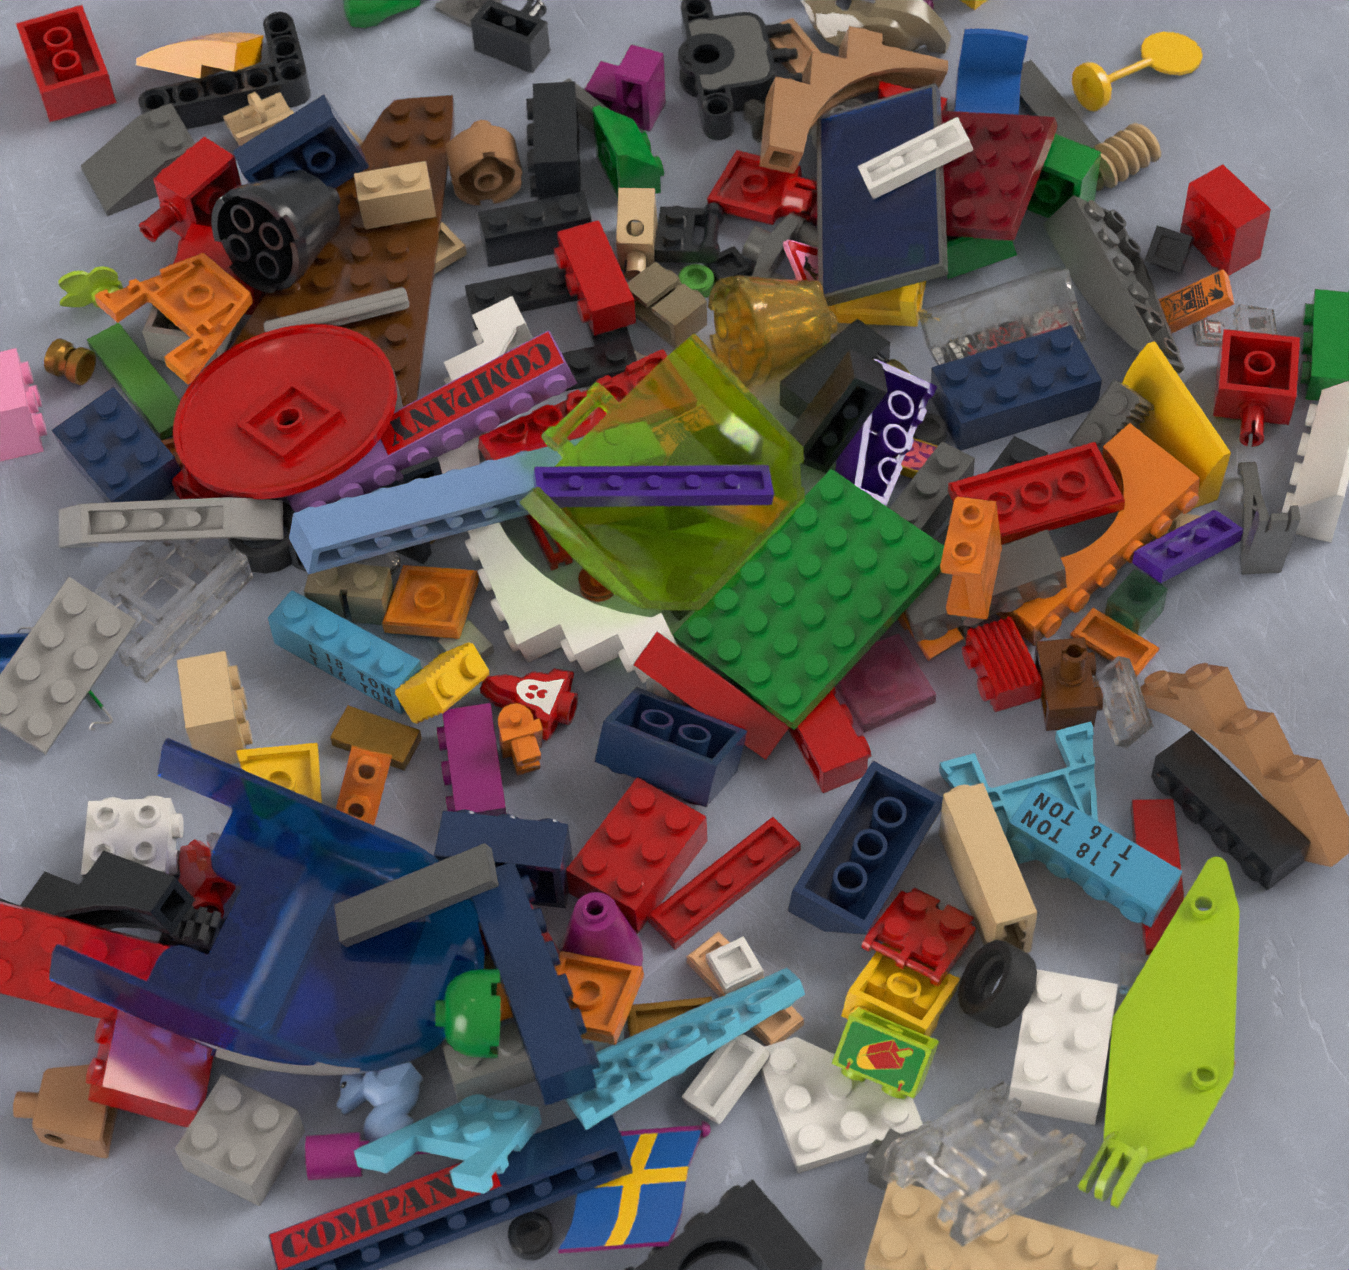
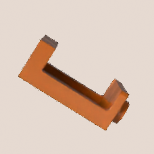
(972, 556)

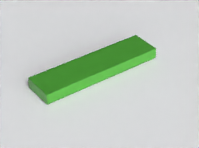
(136, 378)

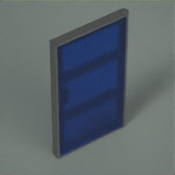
(884, 240)

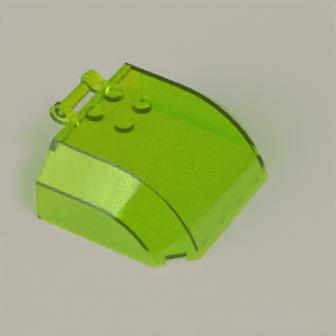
(676, 416)

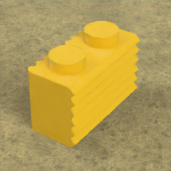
(442, 682)

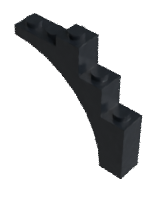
(114, 896)

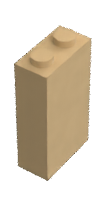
(986, 867)

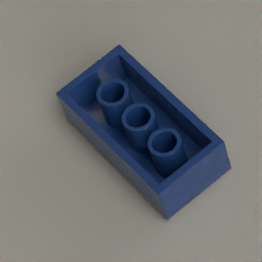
(1015, 387)

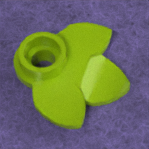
(83, 286)

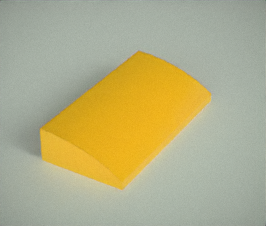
(1178, 421)

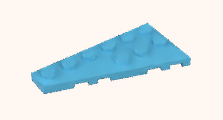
(671, 1047)

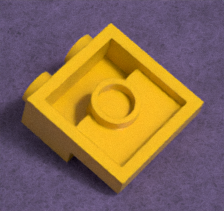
(900, 994)

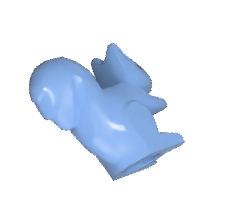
(390, 1092)

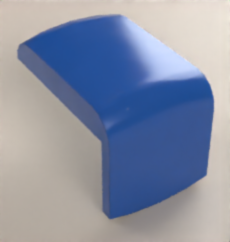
(990, 71)

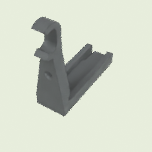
(1264, 538)

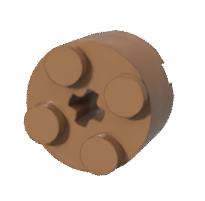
(484, 164)

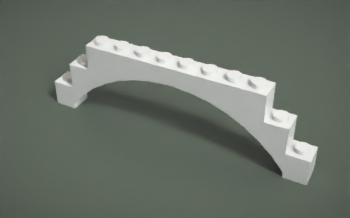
(537, 609)

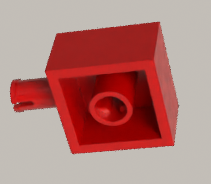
(191, 189)
(1256, 380)

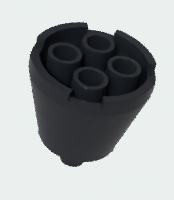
(276, 228)

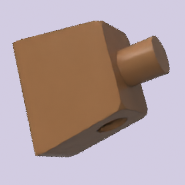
(65, 1115)

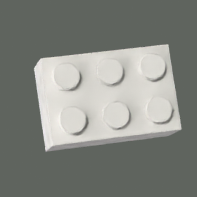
(1063, 1047)

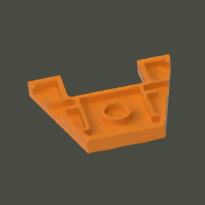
(195, 298)

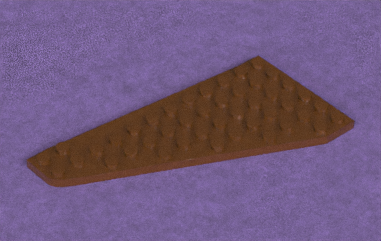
(383, 257)

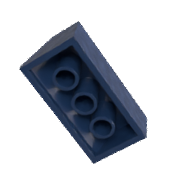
(865, 852)

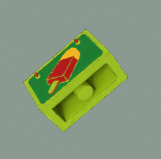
(884, 1054)

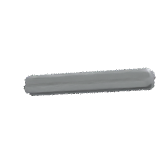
(346, 311)

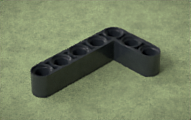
(212, 97)

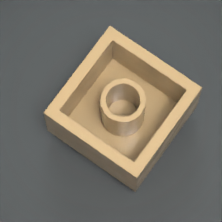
(214, 706)

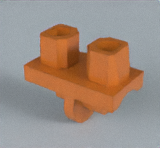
(520, 737)
(363, 784)

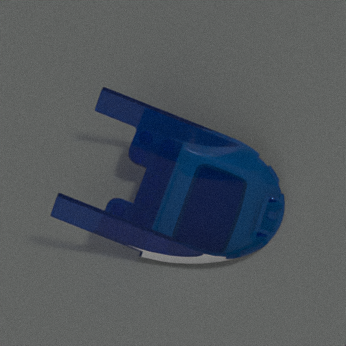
(277, 977)

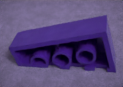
(880, 445)

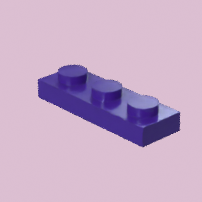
(1187, 546)

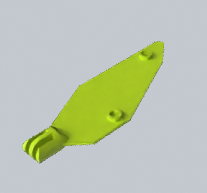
(1172, 1038)

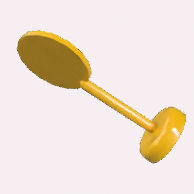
(1162, 51)

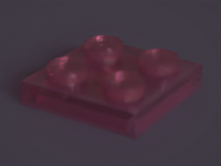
(885, 685)

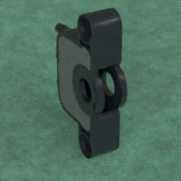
(728, 62)

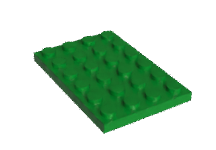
(813, 599)

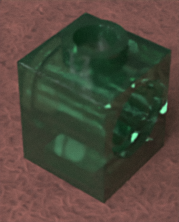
(1137, 615)

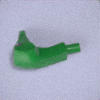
(372, 12)

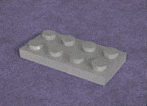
(59, 663)

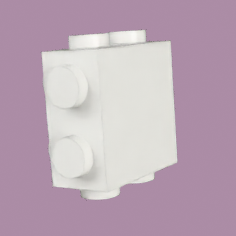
(134, 830)

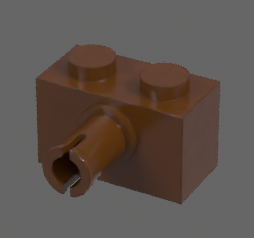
(1068, 683)

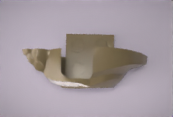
(902, 22)

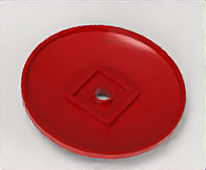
(311, 374)

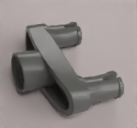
(768, 248)

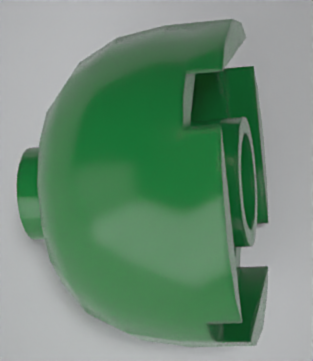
(471, 1013)

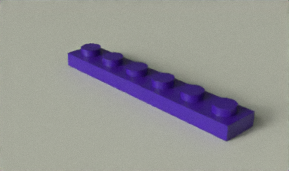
(656, 485)

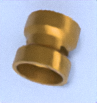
(72, 362)

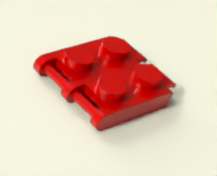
(923, 933)

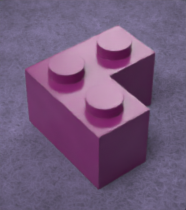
(632, 87)

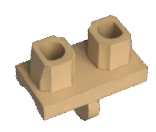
(256, 117)

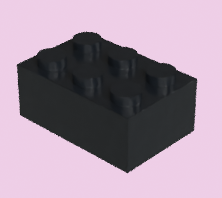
(554, 140)

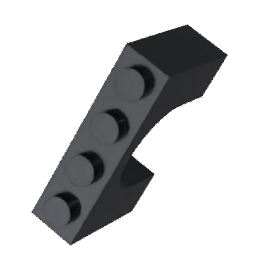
(742, 1226)

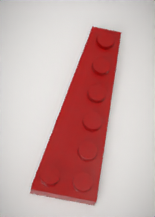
(526, 431)

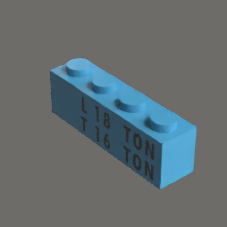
(342, 649)
(1092, 856)

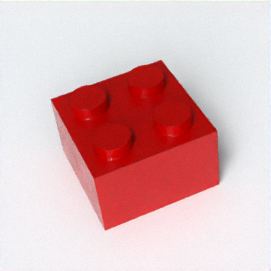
(1225, 220)

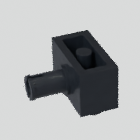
(512, 34)

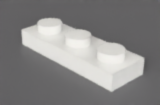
(915, 158)

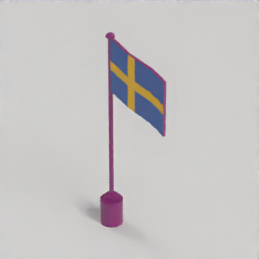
(619, 1214)

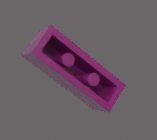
(472, 761)

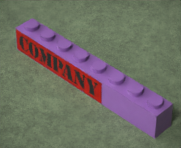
(452, 417)

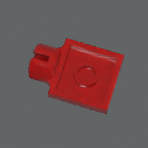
(762, 192)

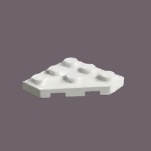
(826, 1112)

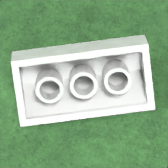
(1325, 467)

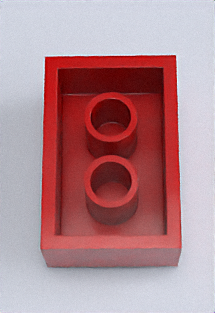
(66, 63)
(639, 851)

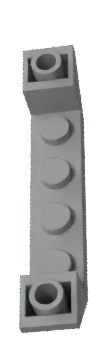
(170, 521)

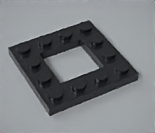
(547, 288)

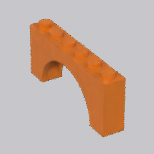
(1154, 494)

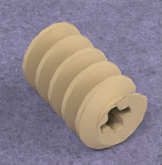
(1125, 154)

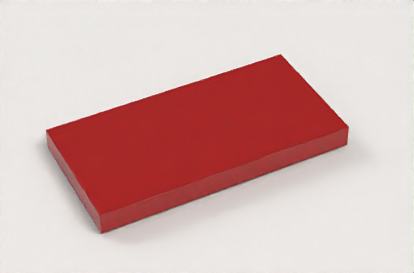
(1046, 491)

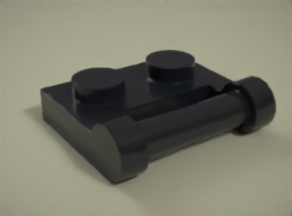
(677, 231)

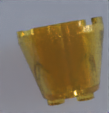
(768, 325)

